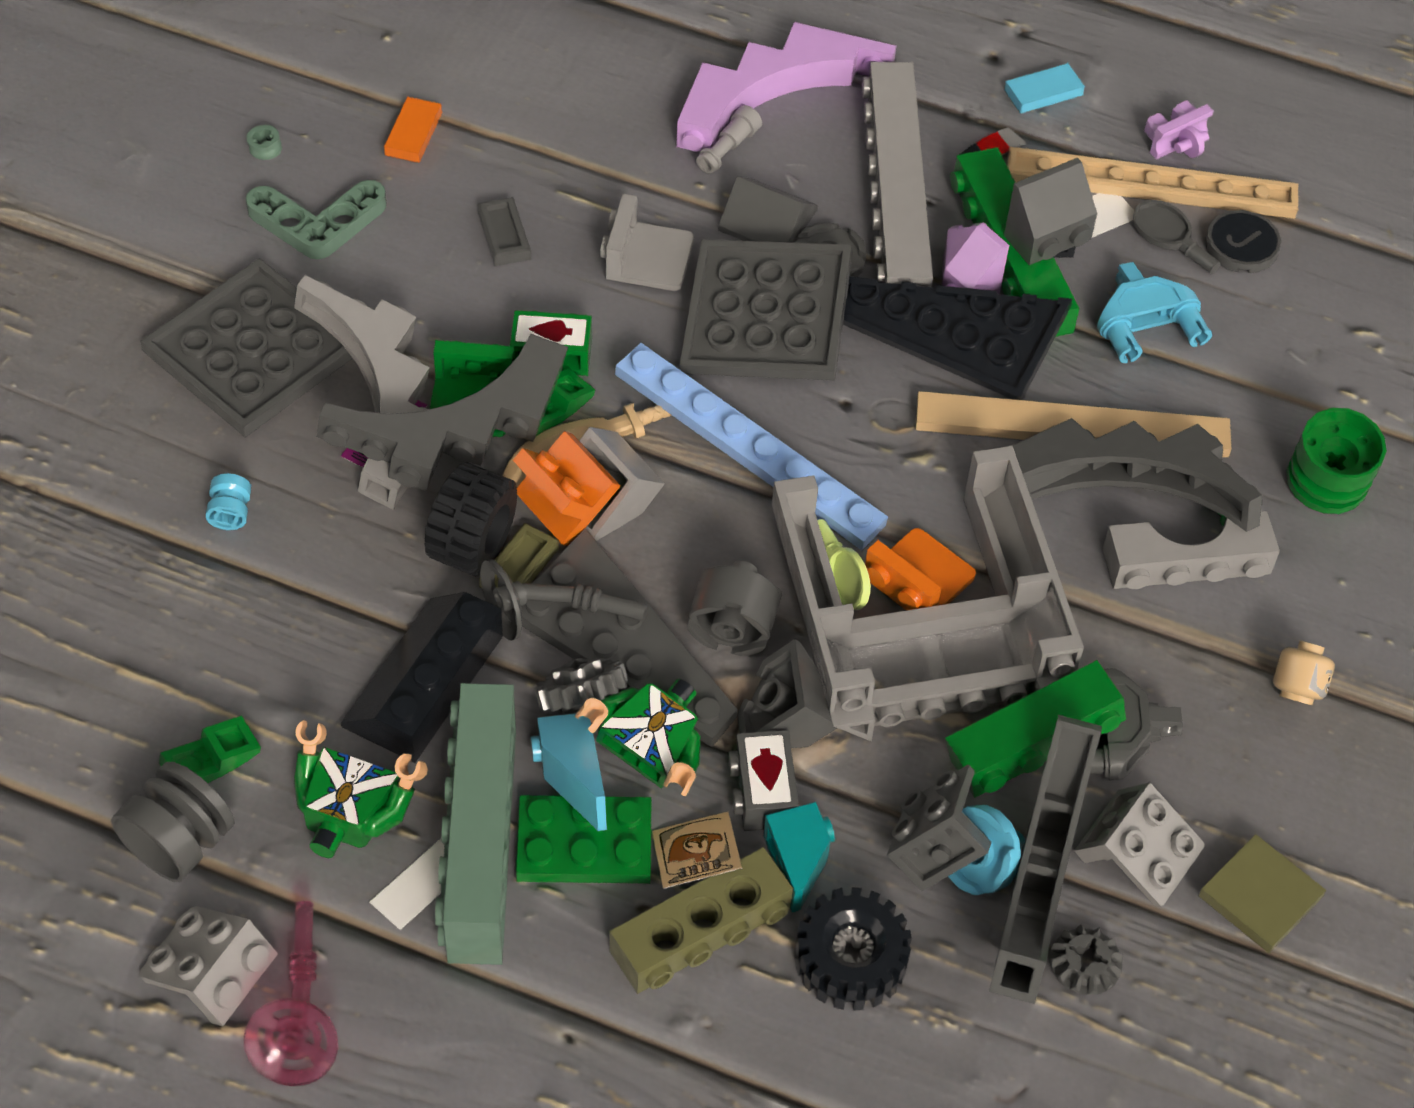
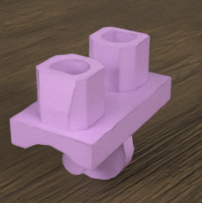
(1182, 134)

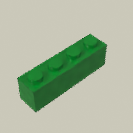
(1020, 734)

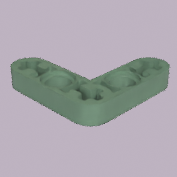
(312, 226)

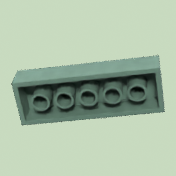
(477, 825)

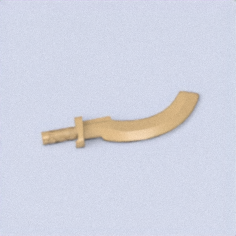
(626, 424)

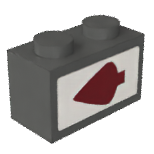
(764, 776)

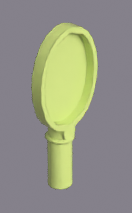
(847, 568)

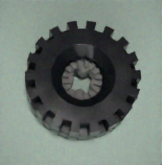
(865, 926)

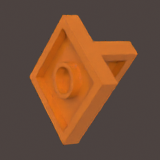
(564, 486)

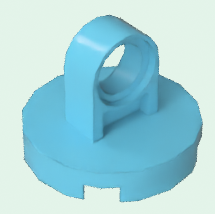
(1002, 861)

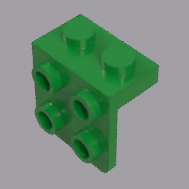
(467, 369)

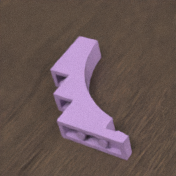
(807, 61)

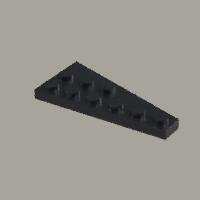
(962, 330)

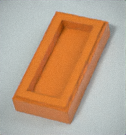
(413, 129)

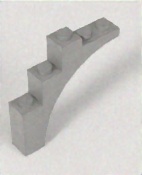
(376, 345)

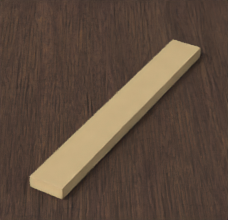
(1167, 183)
(1027, 418)

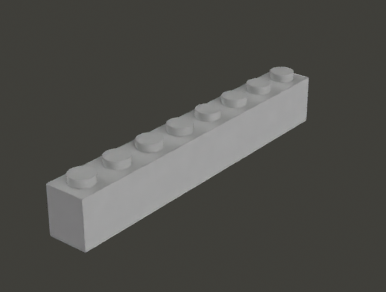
(898, 175)

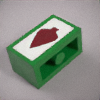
(566, 329)

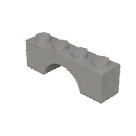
(1143, 557)

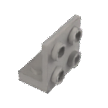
(1144, 840)

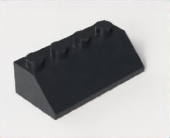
(425, 673)

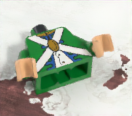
(650, 731)
(348, 796)

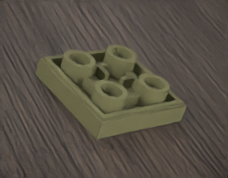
(1262, 893)

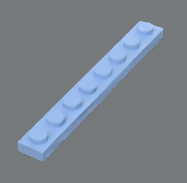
(747, 442)

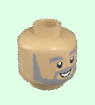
(1303, 673)

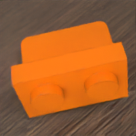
(918, 571)

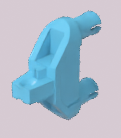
(1148, 304)

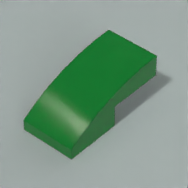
(567, 398)
(218, 751)

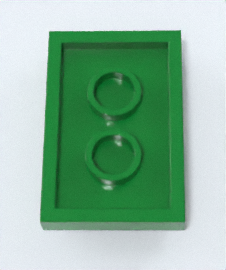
(566, 848)

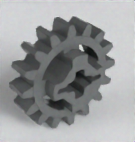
(579, 681)

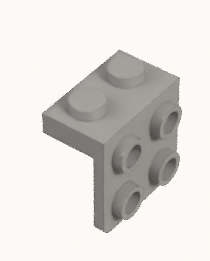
(643, 251)
(210, 960)

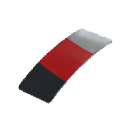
(1002, 139)

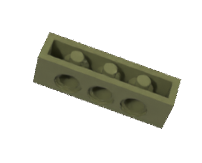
(710, 899)

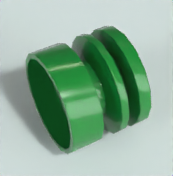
(1336, 460)

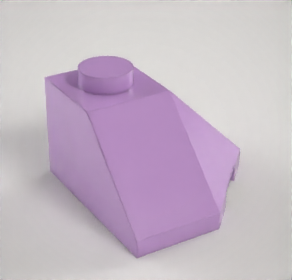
(974, 258)

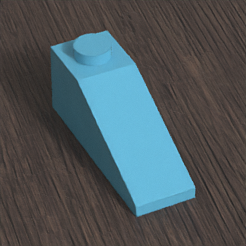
(571, 764)

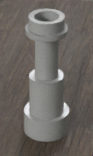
(743, 124)

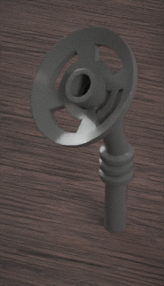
(513, 595)

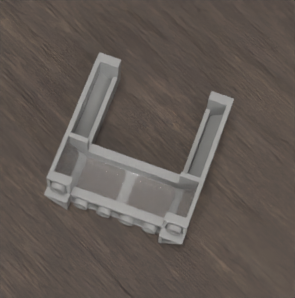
(943, 654)

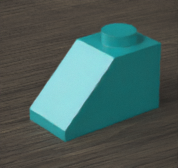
(799, 847)

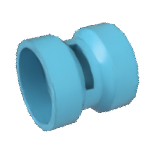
(228, 501)

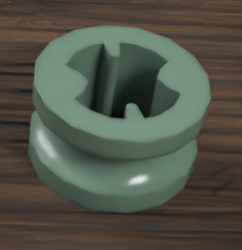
(266, 149)

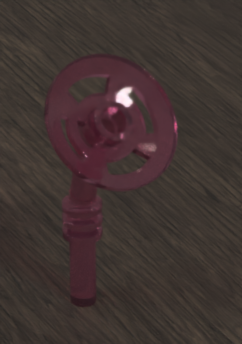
(303, 1016)

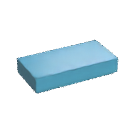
(1044, 88)

